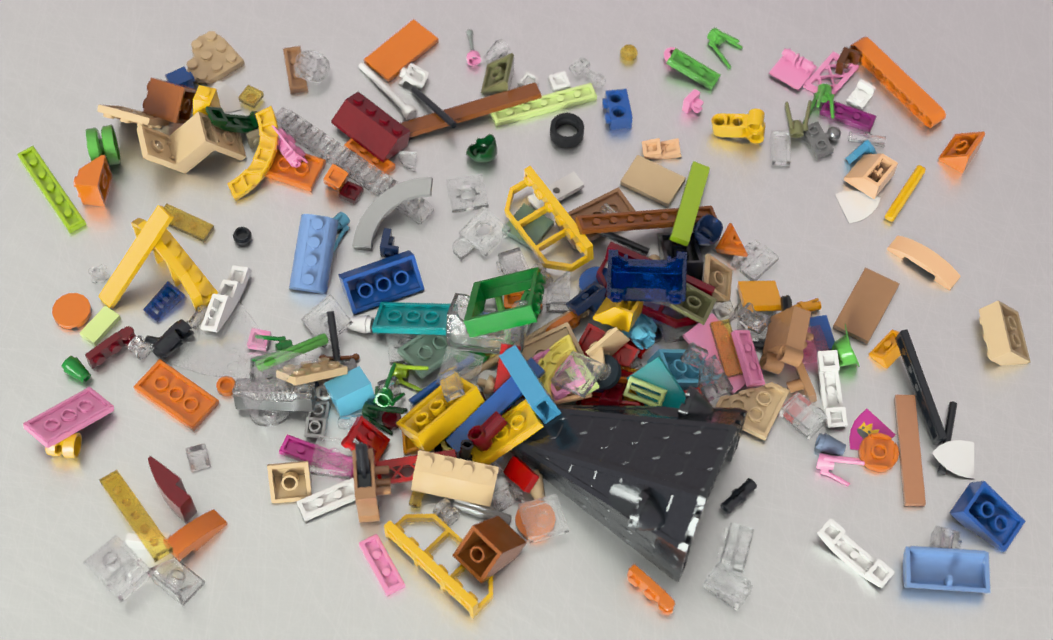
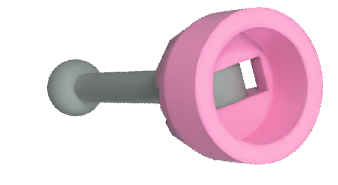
(471, 56)

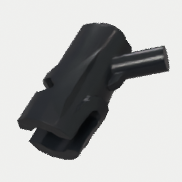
(171, 339)

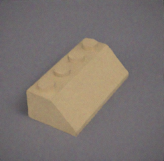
(454, 478)

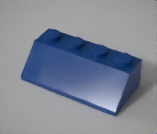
(381, 281)

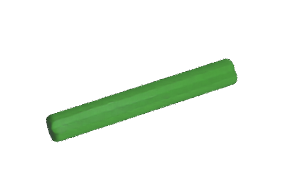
(302, 347)

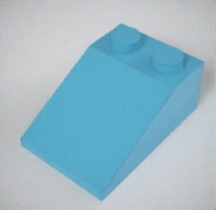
(683, 373)

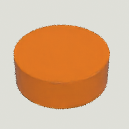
(225, 386)

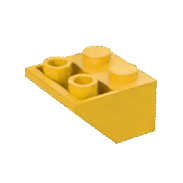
(619, 314)

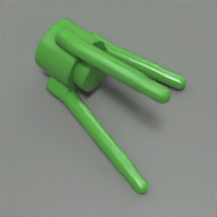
(718, 37)
(823, 95)

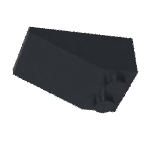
(694, 258)

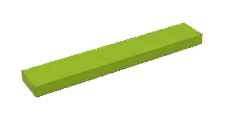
(51, 189)
(689, 203)

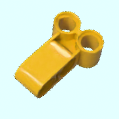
(740, 125)

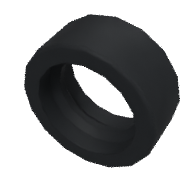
(564, 141)

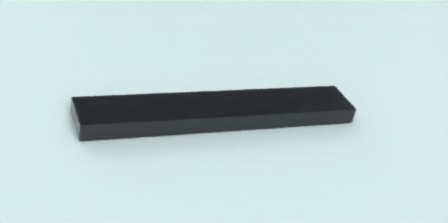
(920, 387)

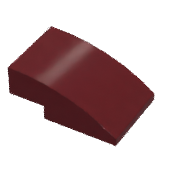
(172, 490)

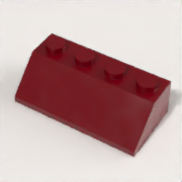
(371, 127)

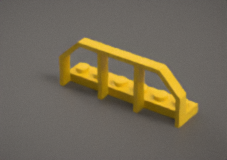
(561, 217)
(181, 266)
(425, 560)

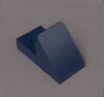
(590, 298)

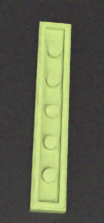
(546, 104)

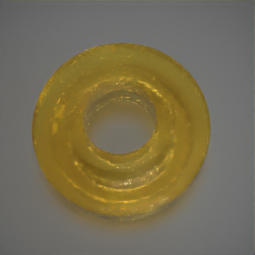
(628, 53)

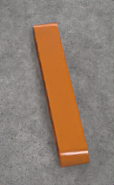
(899, 83)

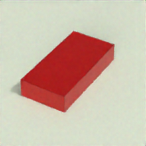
(521, 474)

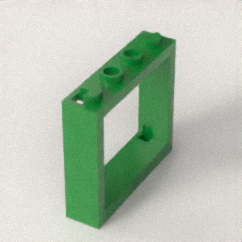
(480, 324)

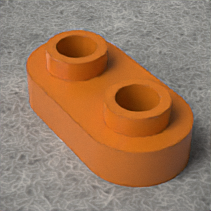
(571, 318)

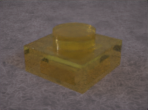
(251, 96)

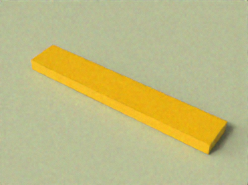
(135, 256)

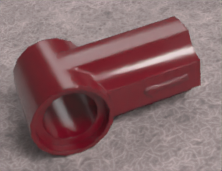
(483, 435)

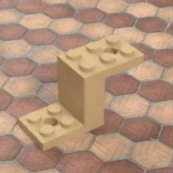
(189, 143)

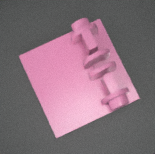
(793, 69)
(287, 147)

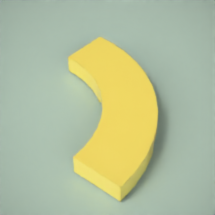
(554, 358)

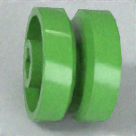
(103, 146)

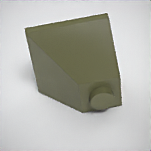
(696, 305)

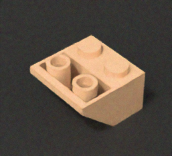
(871, 173)

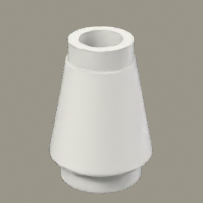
(362, 324)

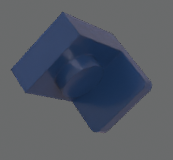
(387, 244)

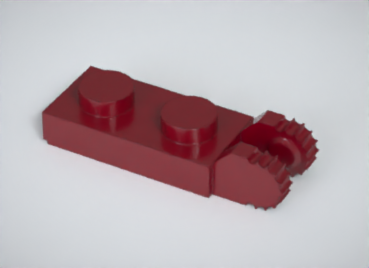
(110, 346)

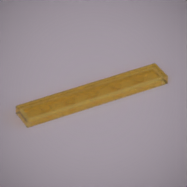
(136, 516)

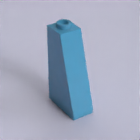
(529, 384)

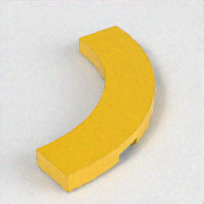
(263, 157)

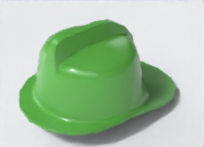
(845, 352)

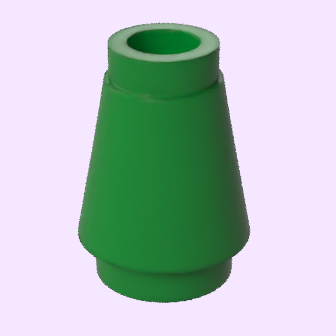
(76, 369)

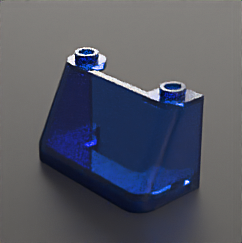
(646, 279)

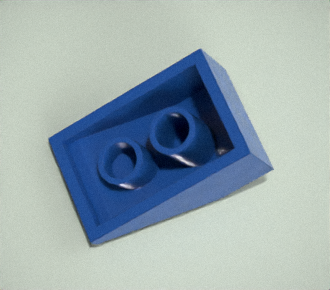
(987, 515)

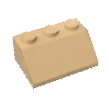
(1003, 334)

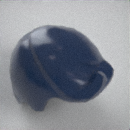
(708, 230)

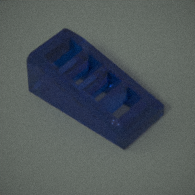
(173, 301)

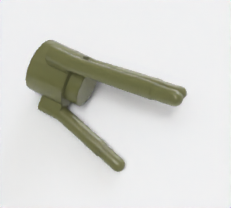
(796, 128)

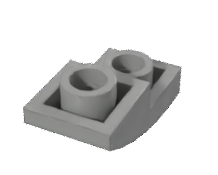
(317, 420)

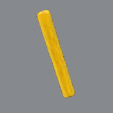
(905, 193)

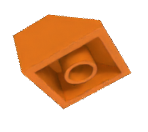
(94, 182)

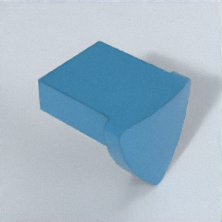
(864, 148)

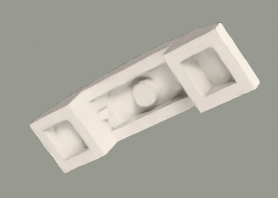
(830, 388)
(854, 555)

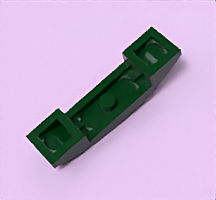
(232, 122)

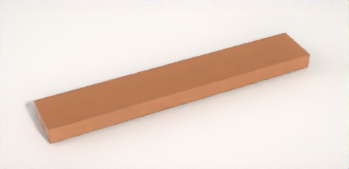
(909, 450)

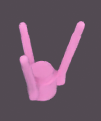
(826, 462)

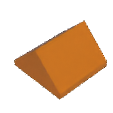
(962, 150)

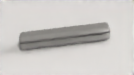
(481, 511)

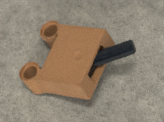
(786, 337)
(367, 485)

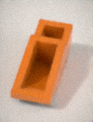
(195, 534)

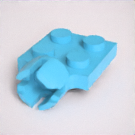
(642, 332)

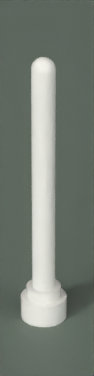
(408, 111)

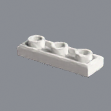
(560, 189)

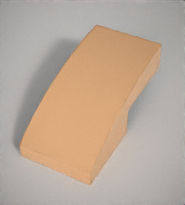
(661, 150)

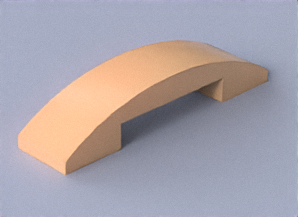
(925, 258)

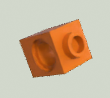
(336, 178)

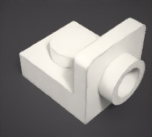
(413, 75)
(861, 95)

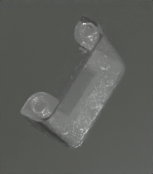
(488, 343)

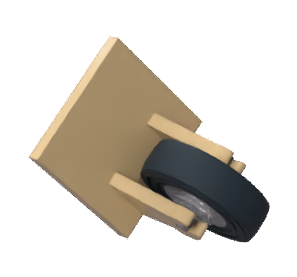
(603, 351)

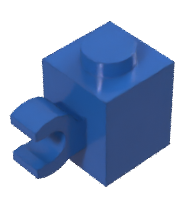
(182, 77)

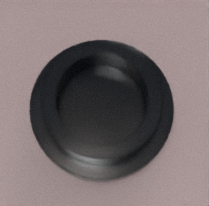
(242, 235)

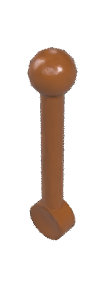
(355, 356)

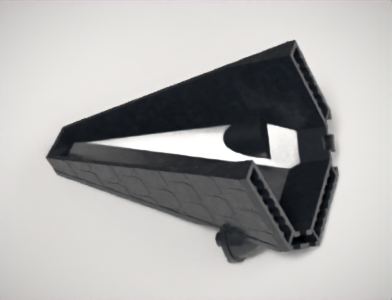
(639, 468)

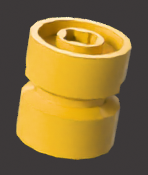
(68, 447)

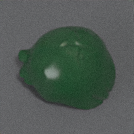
(483, 150)

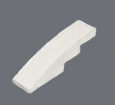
(225, 301)

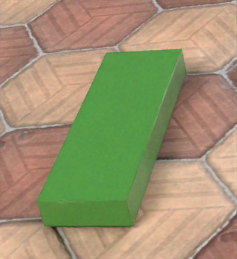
(693, 69)

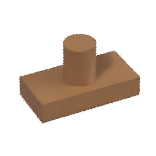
(802, 382)

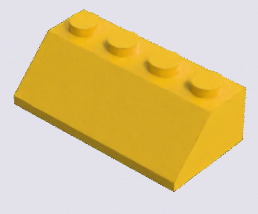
(436, 418)

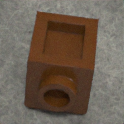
(846, 57)

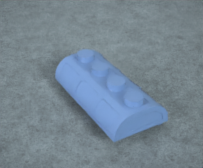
(313, 253)
(946, 569)

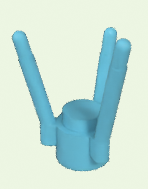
(342, 225)

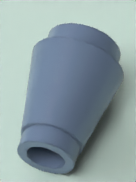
(829, 444)

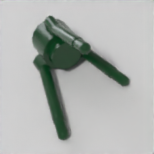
(373, 411)

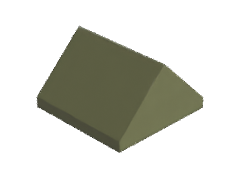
(498, 75)

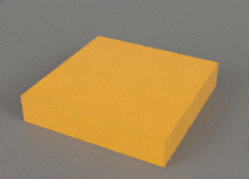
(762, 294)

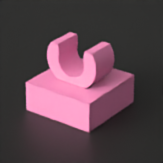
(692, 102)

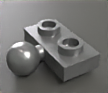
(819, 140)

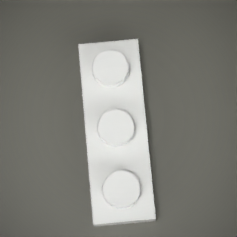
(327, 499)

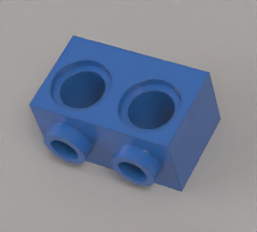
(618, 109)

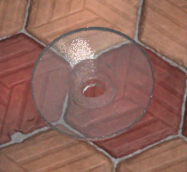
(271, 417)

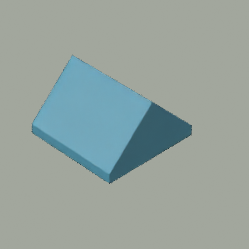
(350, 391)

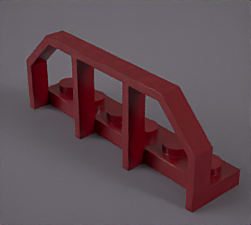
(657, 315)

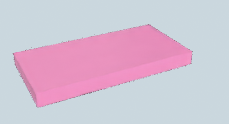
(703, 336)
(68, 417)

